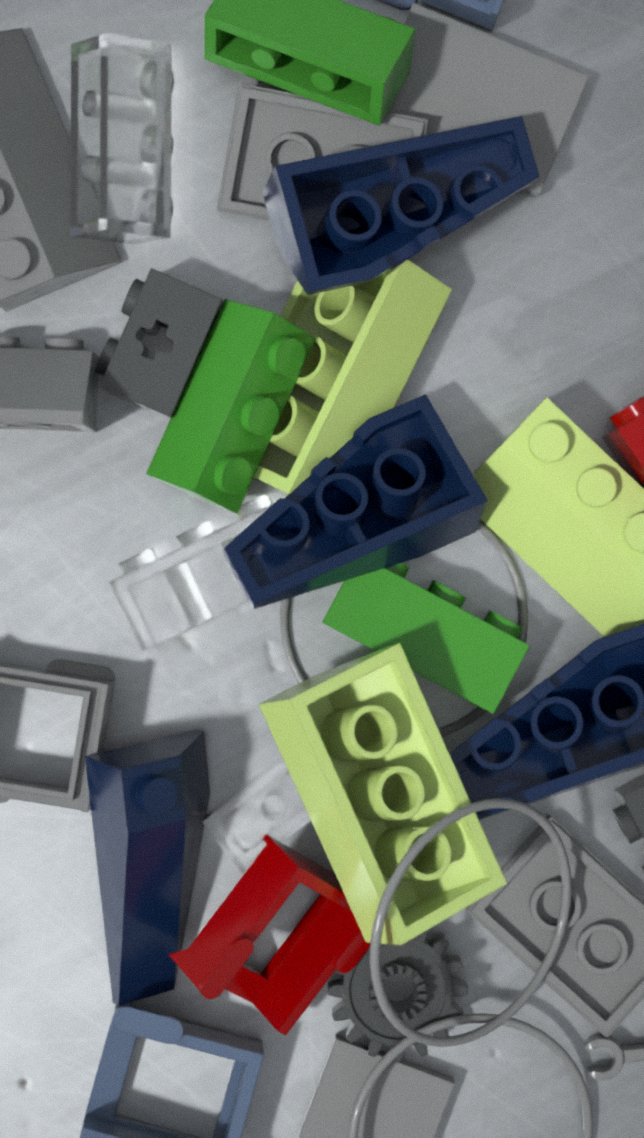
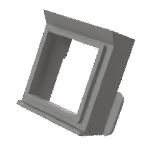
(72, 678)

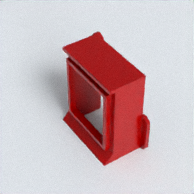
(317, 946)

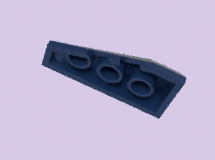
(375, 206)
(366, 508)
(565, 731)
(147, 847)

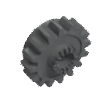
(429, 1001)

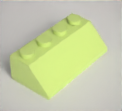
(355, 368)
(569, 516)
(375, 784)

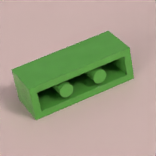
(314, 50)
(231, 405)
(436, 635)

